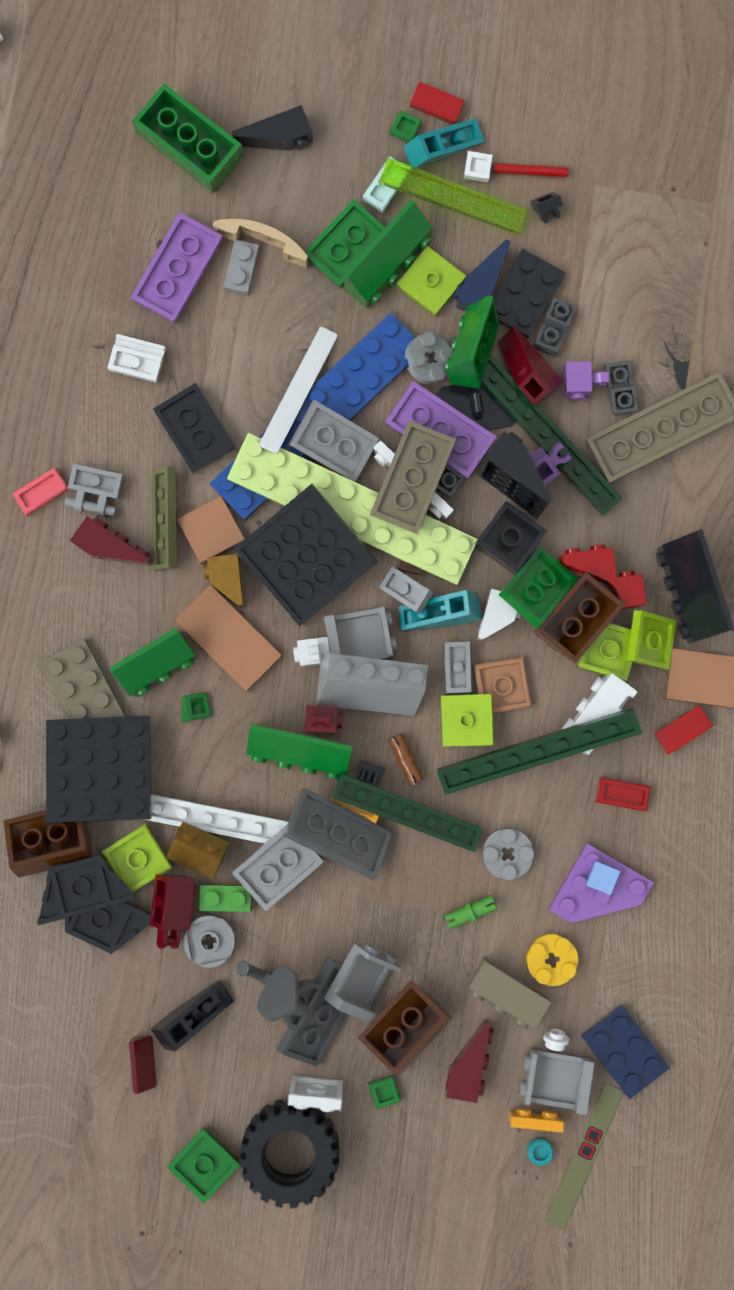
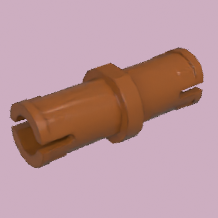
(405, 759)

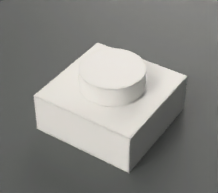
(478, 166)

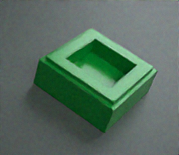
(405, 127)
(384, 1092)

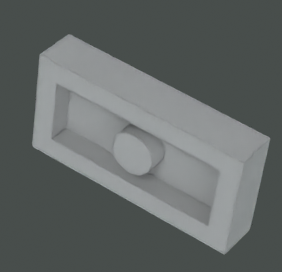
(241, 267)
(406, 590)
(457, 667)

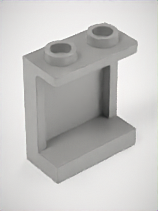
(361, 634)
(360, 981)
(557, 1080)

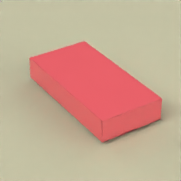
(40, 491)

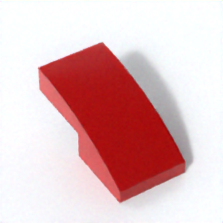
(683, 729)

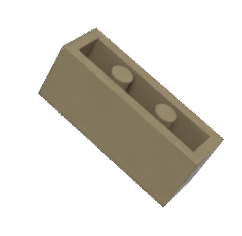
(508, 994)

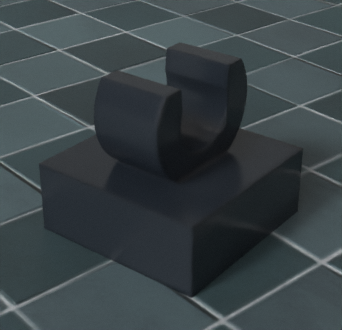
(547, 203)
(370, 773)

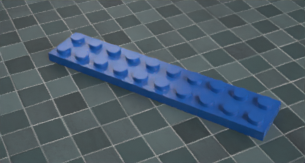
(344, 389)

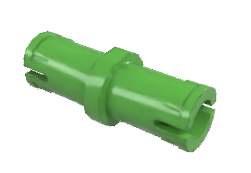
(470, 912)

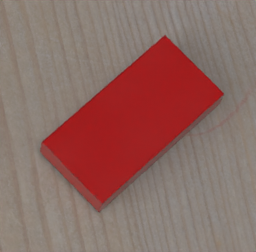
(437, 103)
(623, 794)

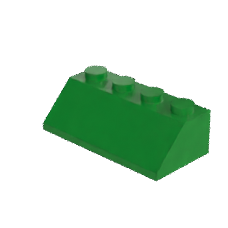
(388, 255)
(298, 750)

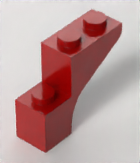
(600, 565)

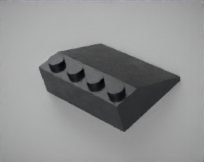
(514, 474)
(694, 587)

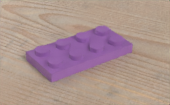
(177, 267)
(432, 412)

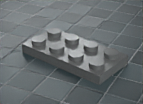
(338, 834)

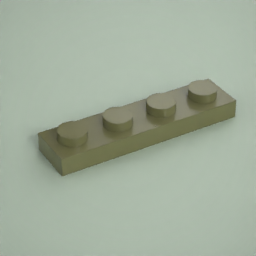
(164, 518)

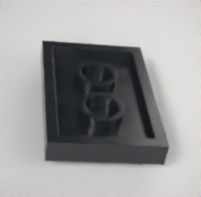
(526, 292)
(194, 428)

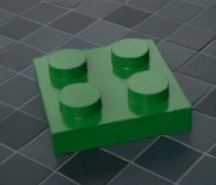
(203, 1164)

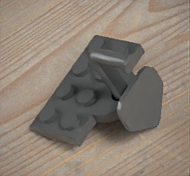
(309, 1018)

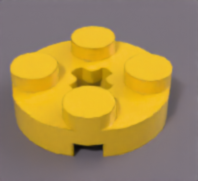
(564, 968)

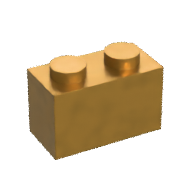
(197, 850)

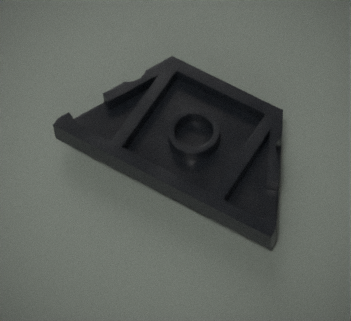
(81, 889)
(108, 926)

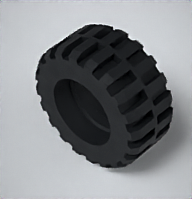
(289, 1187)

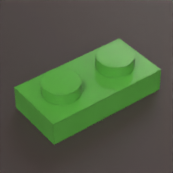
(224, 898)

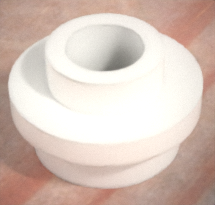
(556, 1039)

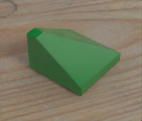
(195, 707)

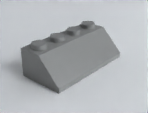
(371, 684)

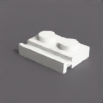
(136, 358)

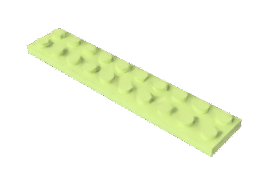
(284, 475)

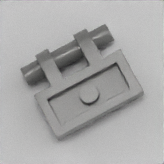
(95, 482)

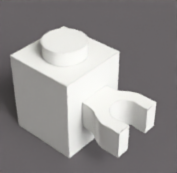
(310, 651)

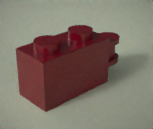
(323, 719)
(172, 908)

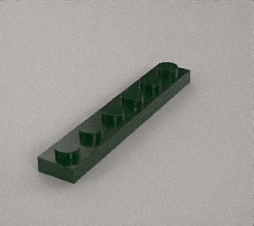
(407, 812)

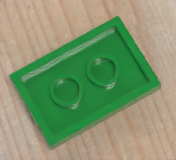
(344, 242)
(538, 587)

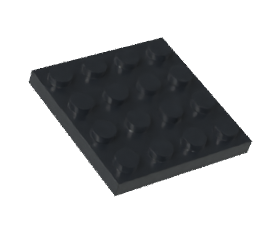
(305, 554)
(98, 769)

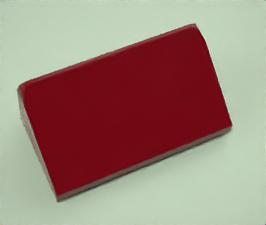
(142, 1063)

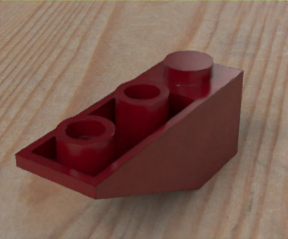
(528, 367)
(102, 544)
(466, 1070)

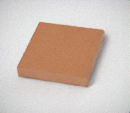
(210, 529)
(506, 682)

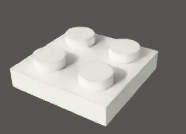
(316, 1093)

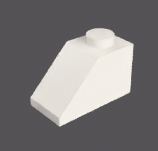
(496, 615)

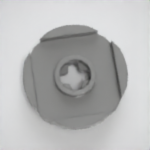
(419, 367)
(522, 853)
(221, 950)

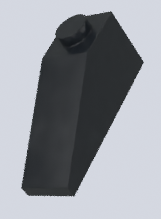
(279, 132)
(191, 1017)

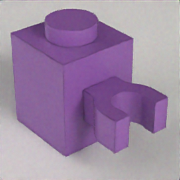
(579, 380)
(547, 463)

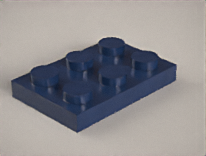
(625, 1051)

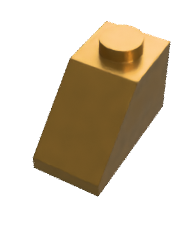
(225, 576)

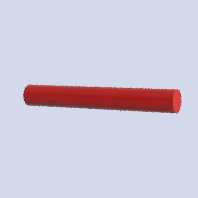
(536, 170)

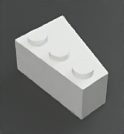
(607, 698)

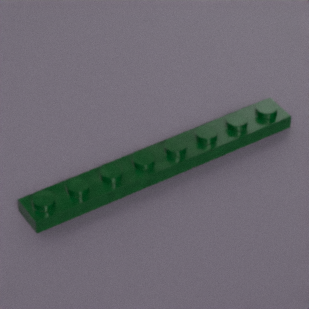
(546, 435)
(539, 750)

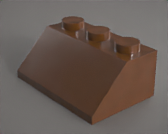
(579, 618)
(38, 846)
(404, 1028)

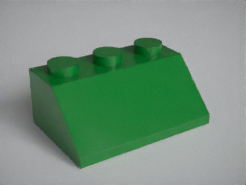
(473, 344)
(154, 663)

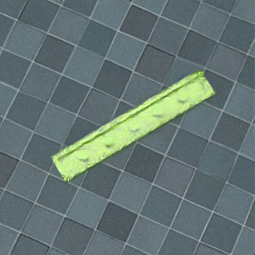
(453, 196)

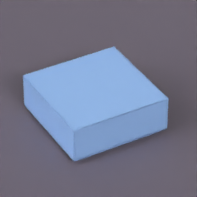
(602, 878)

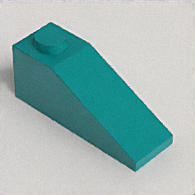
(443, 143)
(442, 611)

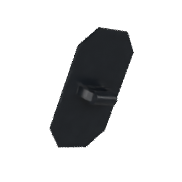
(476, 405)

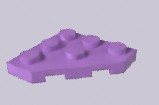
(580, 902)

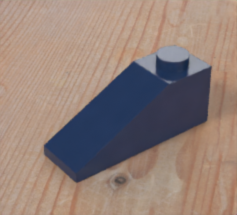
(482, 279)

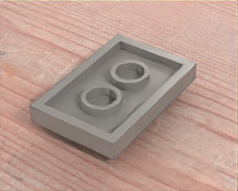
(334, 441)
(276, 869)

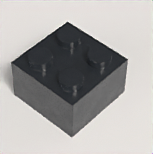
(510, 538)

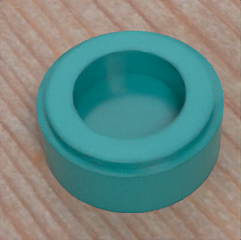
(540, 1151)

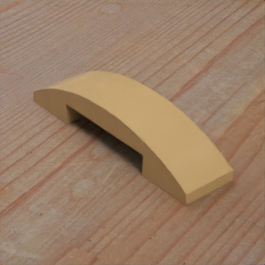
(234, 228)

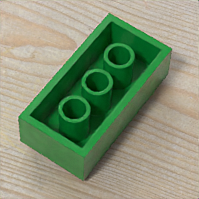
(188, 138)

